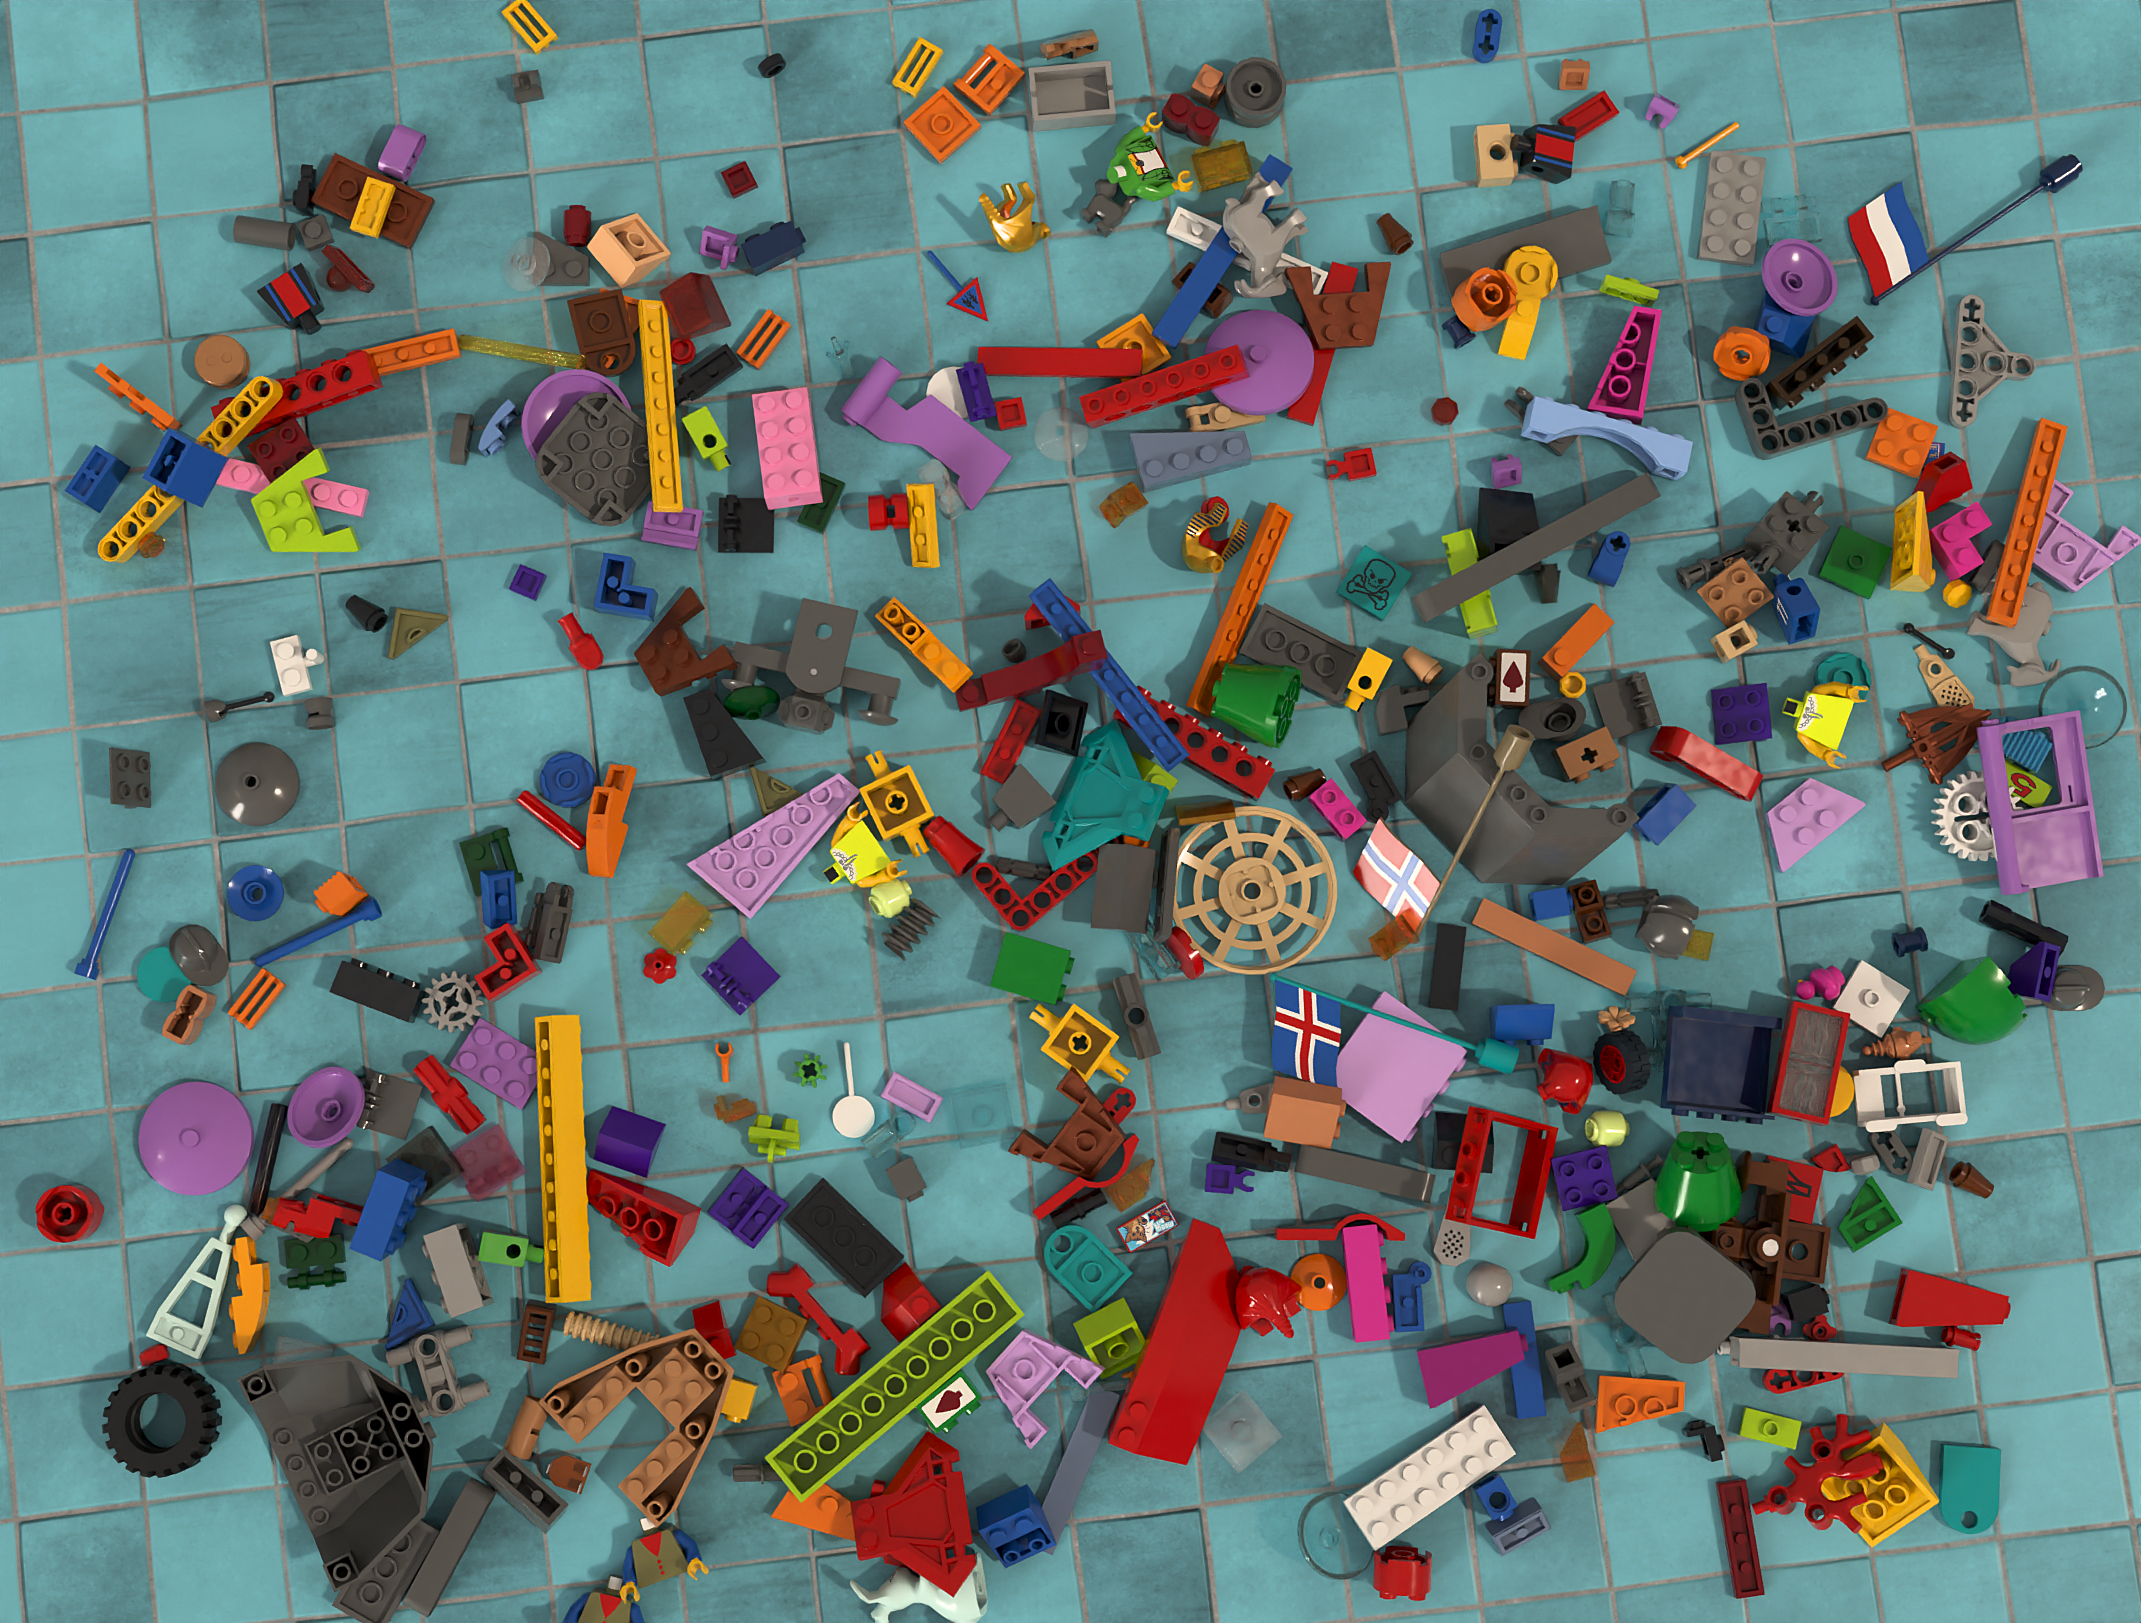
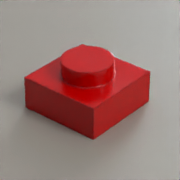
(1010, 414)

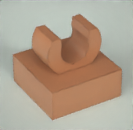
(1574, 75)

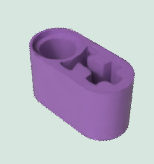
(402, 152)

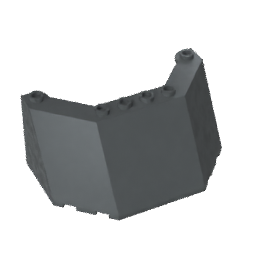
(1518, 833)

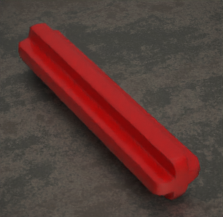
(552, 820)

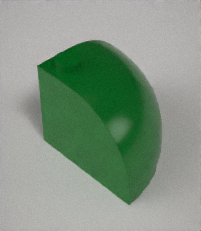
(1973, 1004)

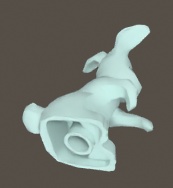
(906, 1588)

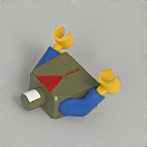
(658, 1557)
(605, 1606)

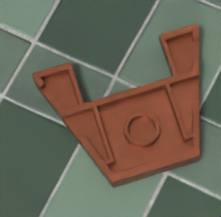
(1341, 318)
(670, 656)
(1083, 1141)

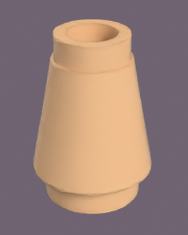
(1424, 666)

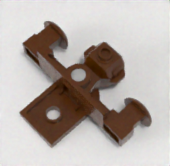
(1767, 1240)

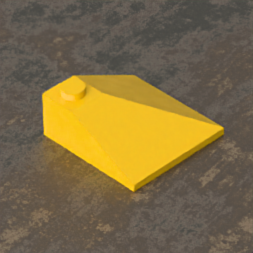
(1911, 547)
(1893, 1495)

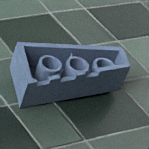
(1186, 456)

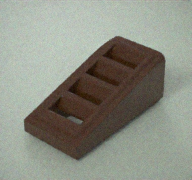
(1219, 299)
(541, 1308)

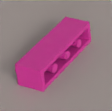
(1365, 1282)

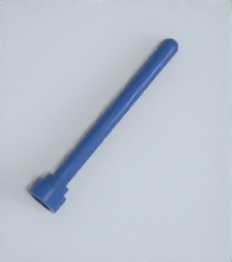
(368, 910)
(88, 966)

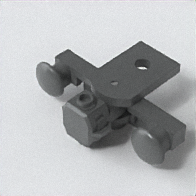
(816, 669)

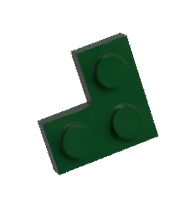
(818, 515)

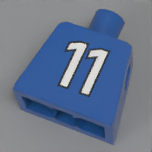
(1795, 608)

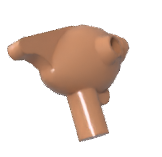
(1897, 1044)

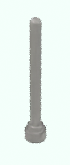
(255, 1225)

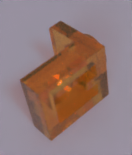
(741, 1109)

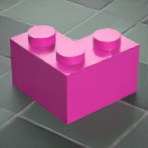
(1952, 542)

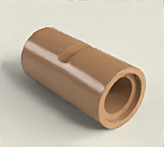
(526, 1428)

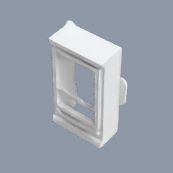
(1870, 1099)

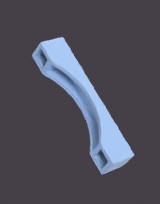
(1659, 452)

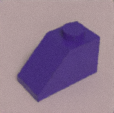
(2035, 972)

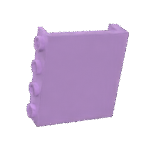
(1395, 1070)

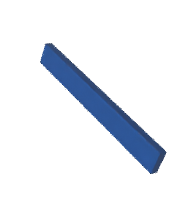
(1209, 270)
(1112, 679)

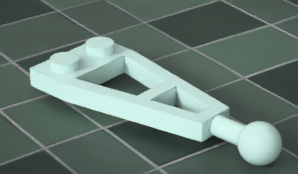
(184, 1334)

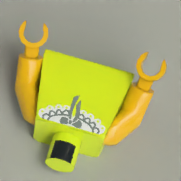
(1823, 717)
(859, 854)

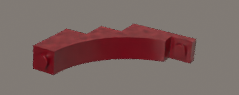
(1077, 656)

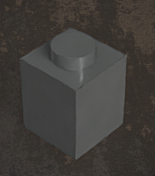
(907, 1179)

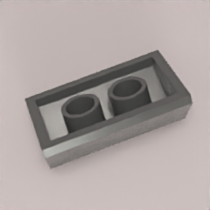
(1123, 888)

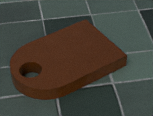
(603, 330)

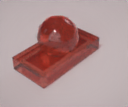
(345, 272)

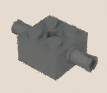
(1786, 533)

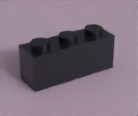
(378, 990)

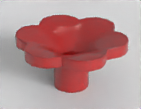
(667, 968)

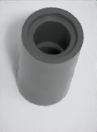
(264, 232)

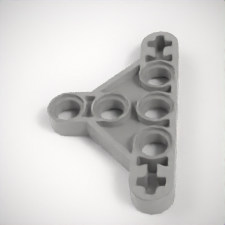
(1979, 377)

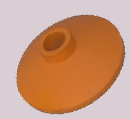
(1334, 1277)

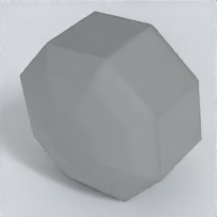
(1864, 1164)

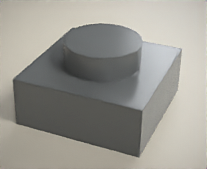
(315, 232)

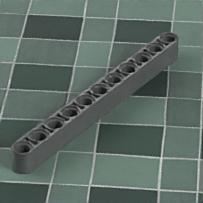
(1535, 547)

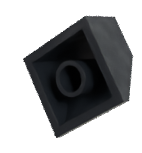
(1447, 1142)

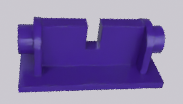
(976, 391)

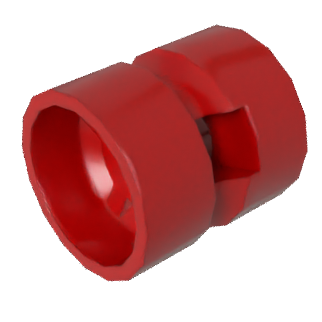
(878, 511)

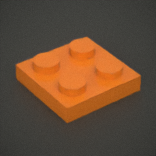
(942, 125)
(1901, 443)

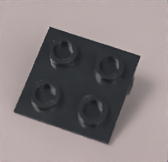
(745, 525)

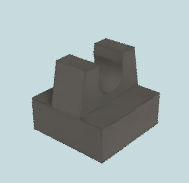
(527, 86)

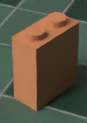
(1304, 1112)

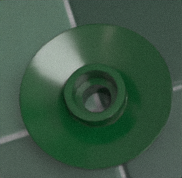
(752, 702)

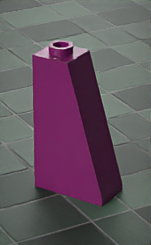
(1464, 1363)

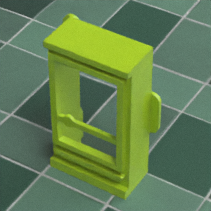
(1478, 610)

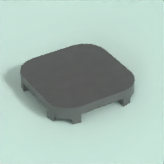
(598, 459)
(1684, 1295)

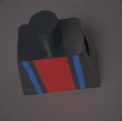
(1546, 151)
(295, 299)

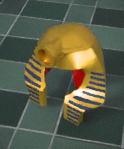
(1202, 552)

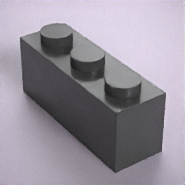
(524, 1490)

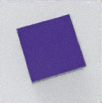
(527, 582)

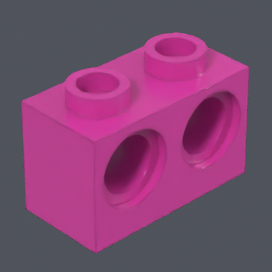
(1337, 810)

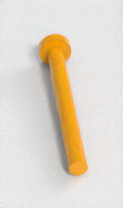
(1682, 161)

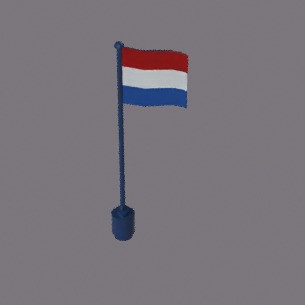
(1894, 245)

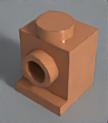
(1208, 87)

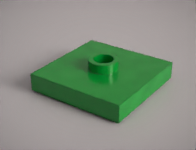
(1854, 562)

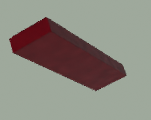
(1740, 1538)

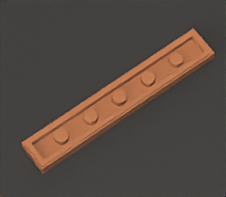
(1553, 947)

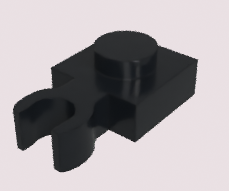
(305, 191)

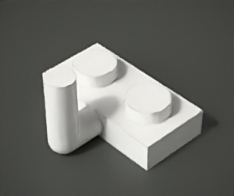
(293, 665)

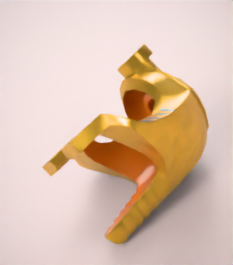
(1017, 231)

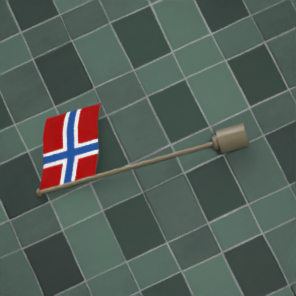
(1400, 876)

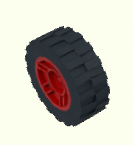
(1621, 1061)

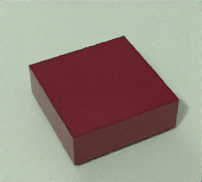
(739, 179)

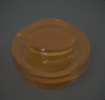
(151, 545)

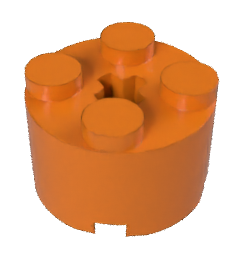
(1485, 299)

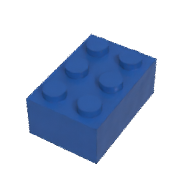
(389, 1210)

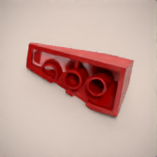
(651, 1217)

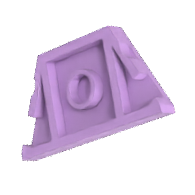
(1807, 819)

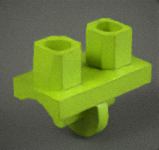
(774, 1141)

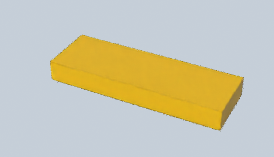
(923, 525)

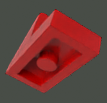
(713, 1327)

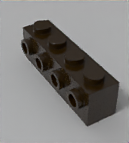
(1819, 362)

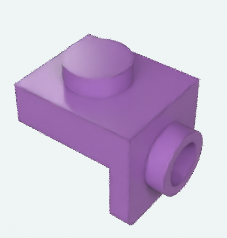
(719, 245)

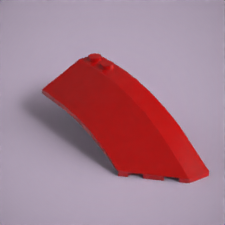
(1182, 1352)

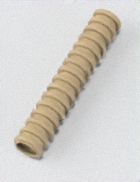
(604, 1332)

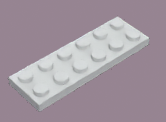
(1428, 1477)

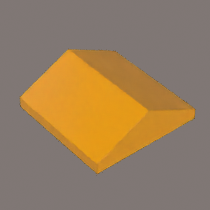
(1137, 335)

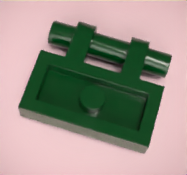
(316, 1252)

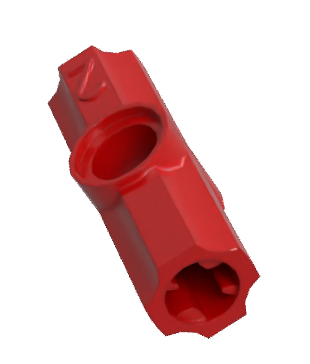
(449, 1094)

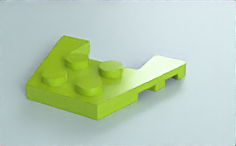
(290, 516)

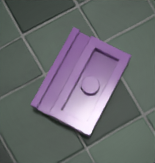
(673, 528)

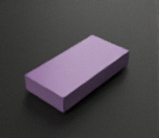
(912, 1097)

